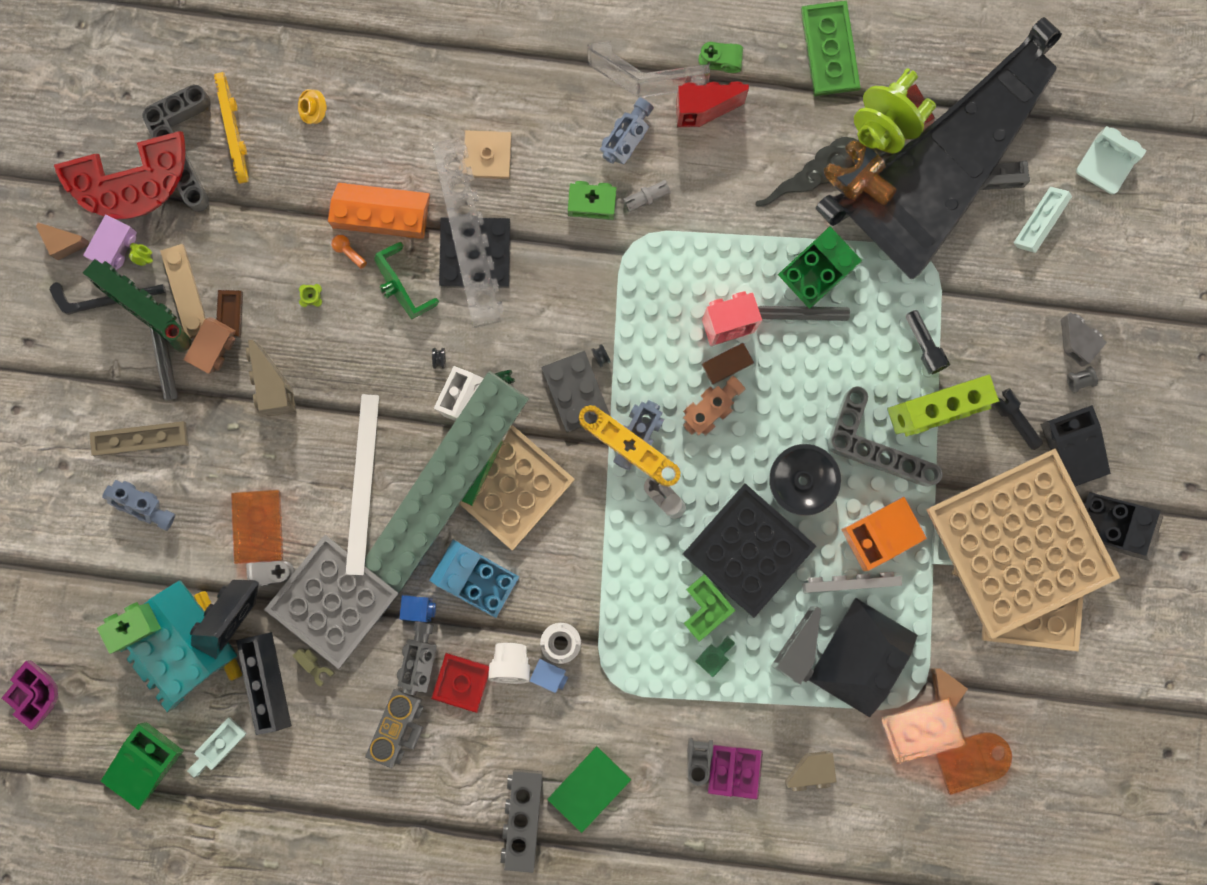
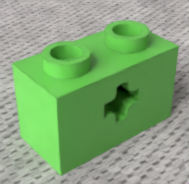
(603, 204)
(118, 636)

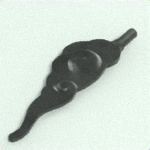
(813, 171)

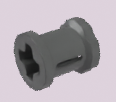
(1082, 379)

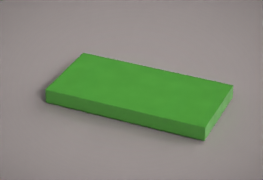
(830, 48)

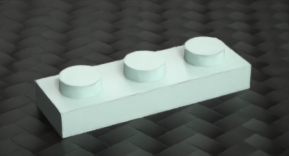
(1042, 219)

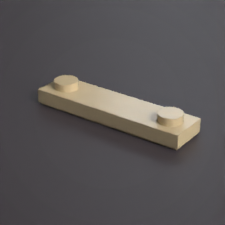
(184, 289)

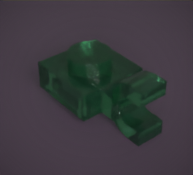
(713, 658)

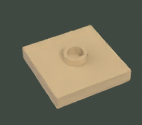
(488, 153)

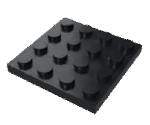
(749, 550)

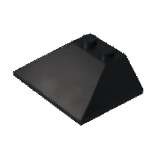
(864, 658)

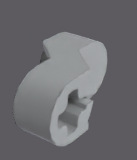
(672, 505)

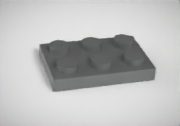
(573, 388)

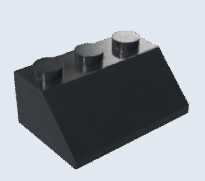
(224, 616)

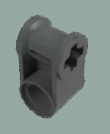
(699, 759)

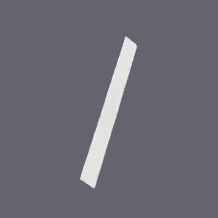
(362, 485)

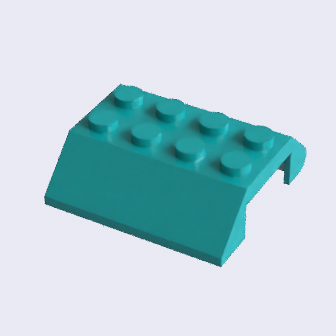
(167, 655)

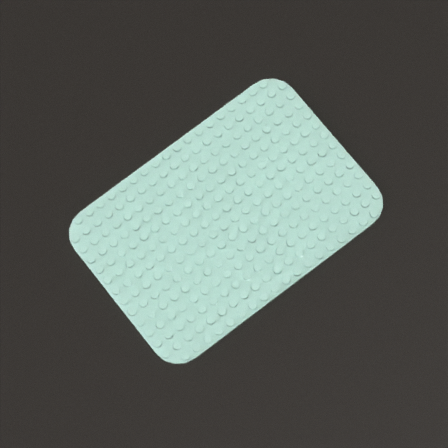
(788, 401)

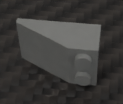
(800, 649)

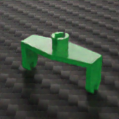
(394, 285)

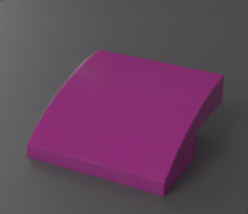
(735, 772)

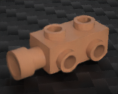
(709, 410)

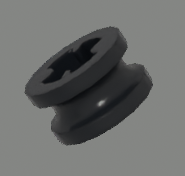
(601, 355)
(438, 358)

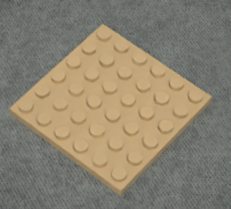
(1023, 543)

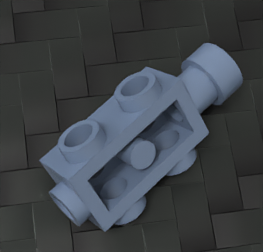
(627, 138)
(641, 429)
(138, 502)

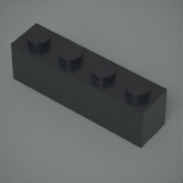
(264, 683)

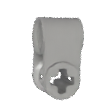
(266, 572)

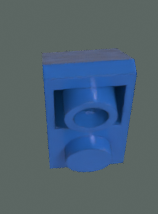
(417, 608)

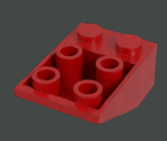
(703, 103)

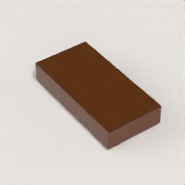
(230, 309)
(727, 363)

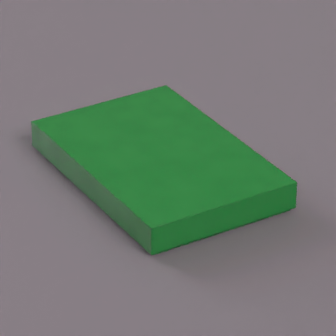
(589, 789)

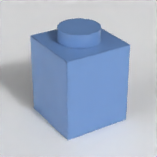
(549, 676)

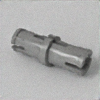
(646, 196)

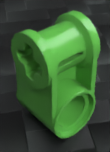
(723, 57)

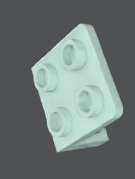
(1110, 160)

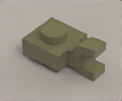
(307, 660)

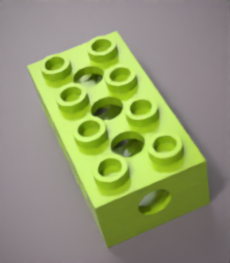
(943, 406)

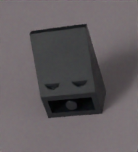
(1079, 444)
(1124, 525)

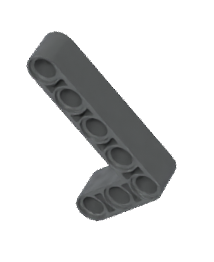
(165, 126)
(874, 449)

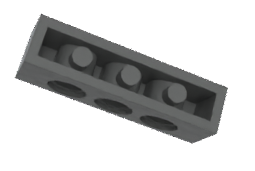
(525, 859)

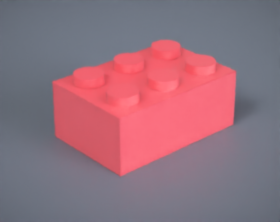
(731, 318)

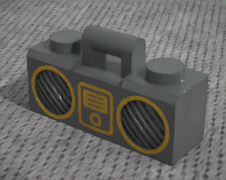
(388, 738)

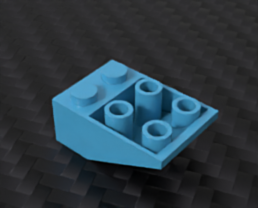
(474, 578)

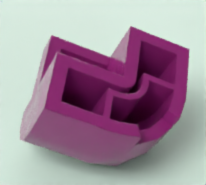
(31, 694)

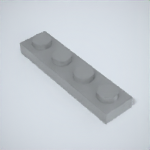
(841, 583)

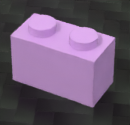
(111, 242)

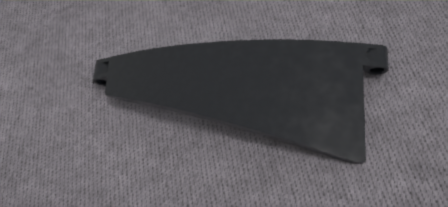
(950, 159)

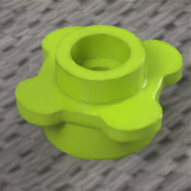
(140, 254)
(305, 290)

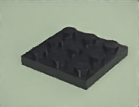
(499, 249)

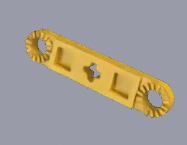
(237, 147)
(644, 456)

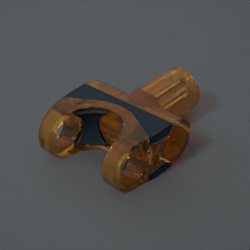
(862, 175)

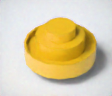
(312, 106)

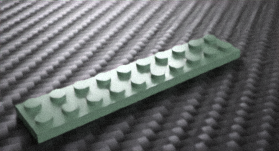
(445, 481)

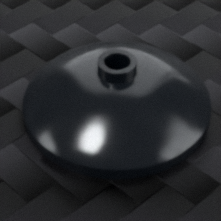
(821, 475)

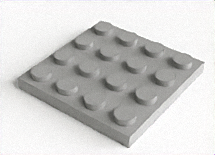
(329, 606)

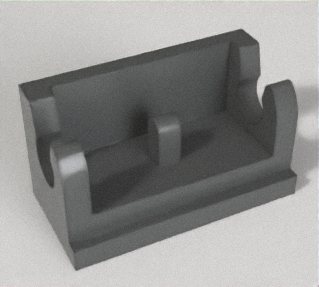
(1008, 176)

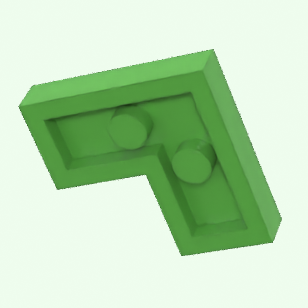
(713, 608)

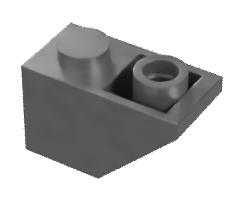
(1080, 340)

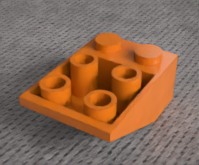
(883, 534)

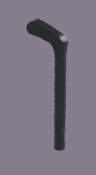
(69, 308)

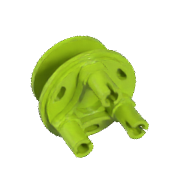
(891, 116)

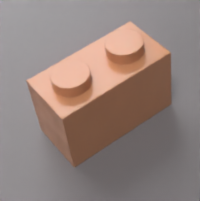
(210, 345)

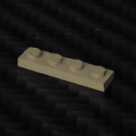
(138, 438)

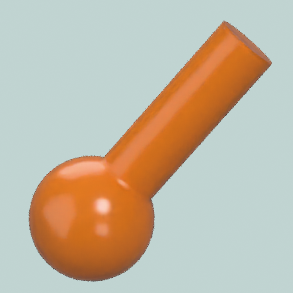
(342, 245)

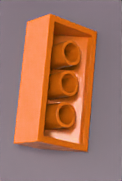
(379, 210)

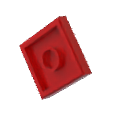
(461, 682)

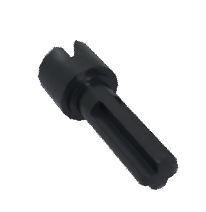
(932, 357)
(1010, 409)

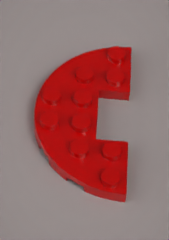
(131, 191)

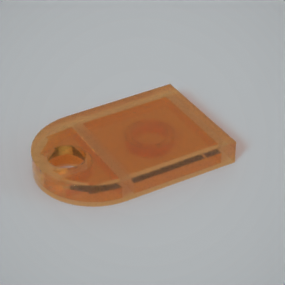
(974, 763)

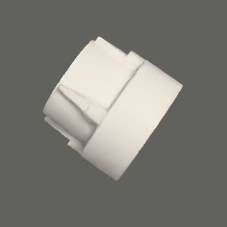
(551, 651)
(509, 664)

